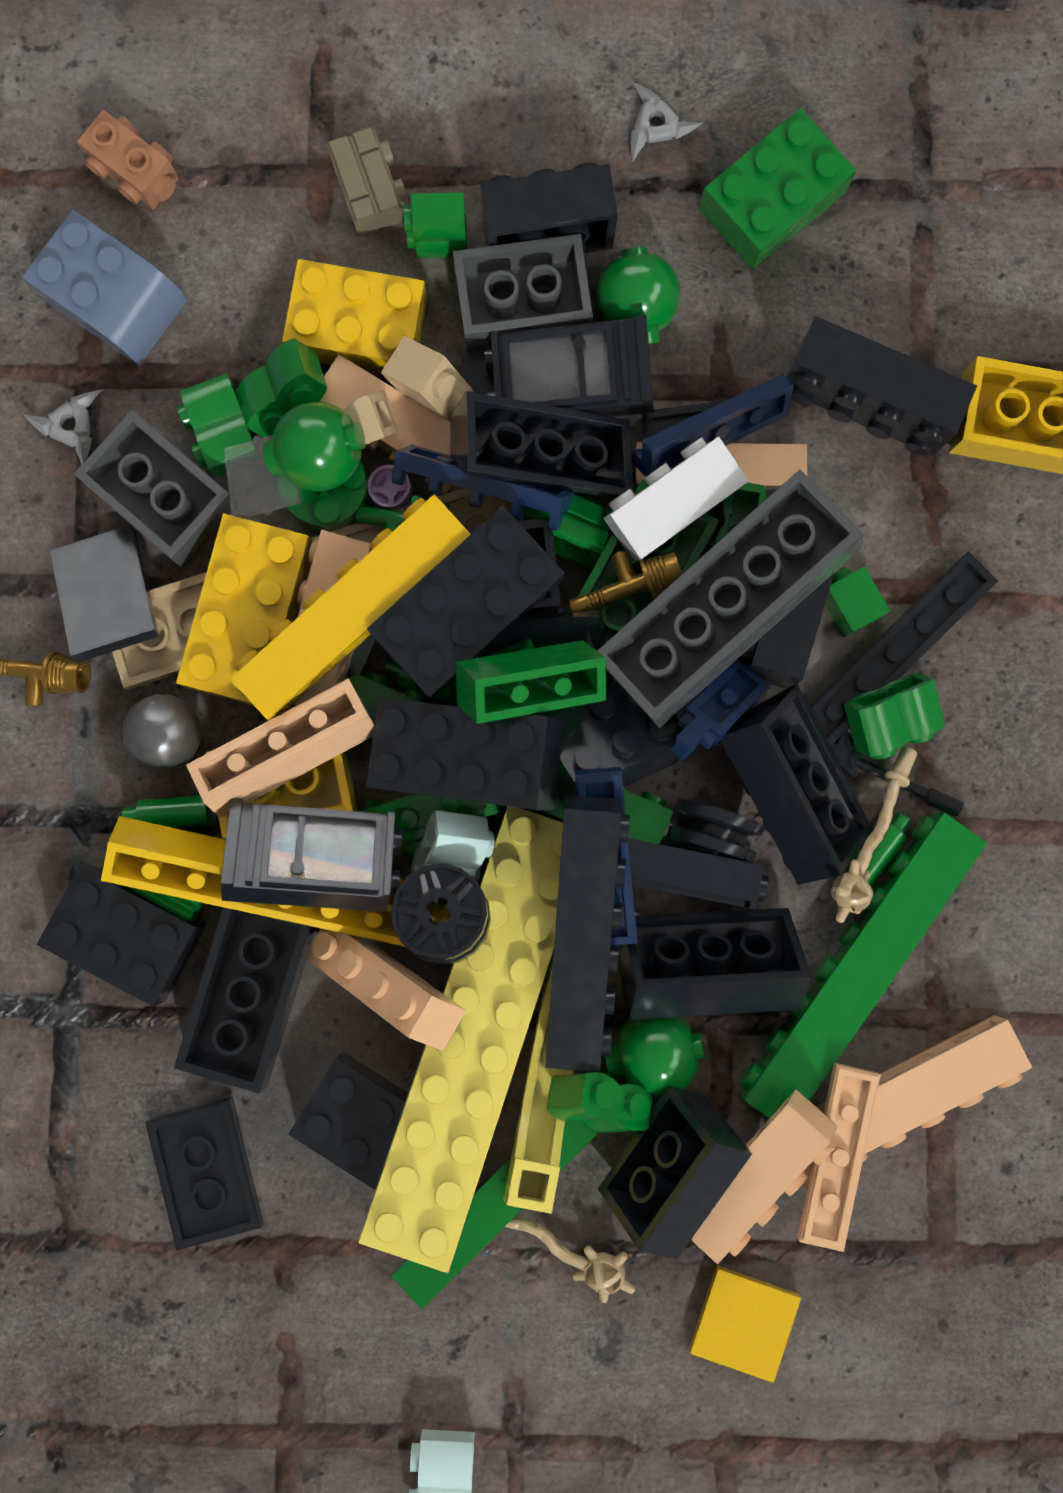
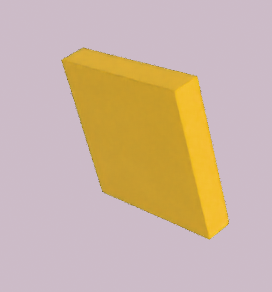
(744, 1323)

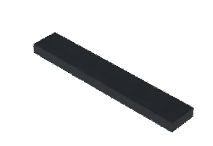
(904, 641)

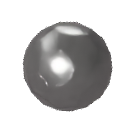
(161, 732)

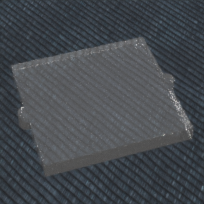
(251, 484)

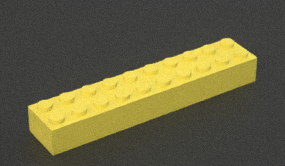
(462, 1089)

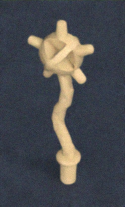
(851, 888)
(600, 1270)

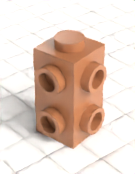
(139, 168)

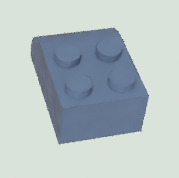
(105, 287)

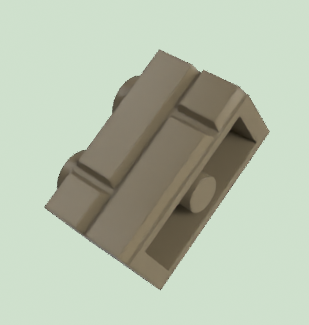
(366, 181)

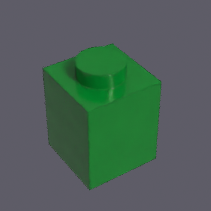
(854, 600)

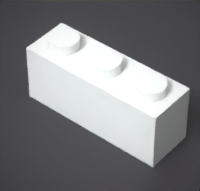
(674, 497)

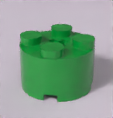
(333, 509)

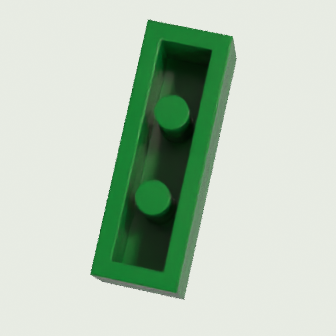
(530, 681)

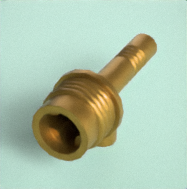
(656, 576)
(54, 676)

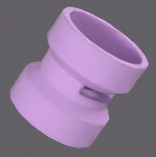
(381, 485)

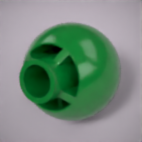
(639, 286)
(315, 446)
(656, 1054)

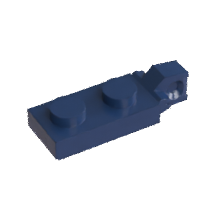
(718, 708)

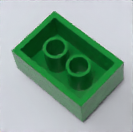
(776, 189)

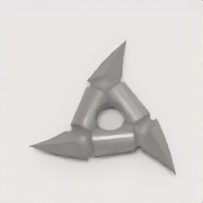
(656, 107)
(54, 423)

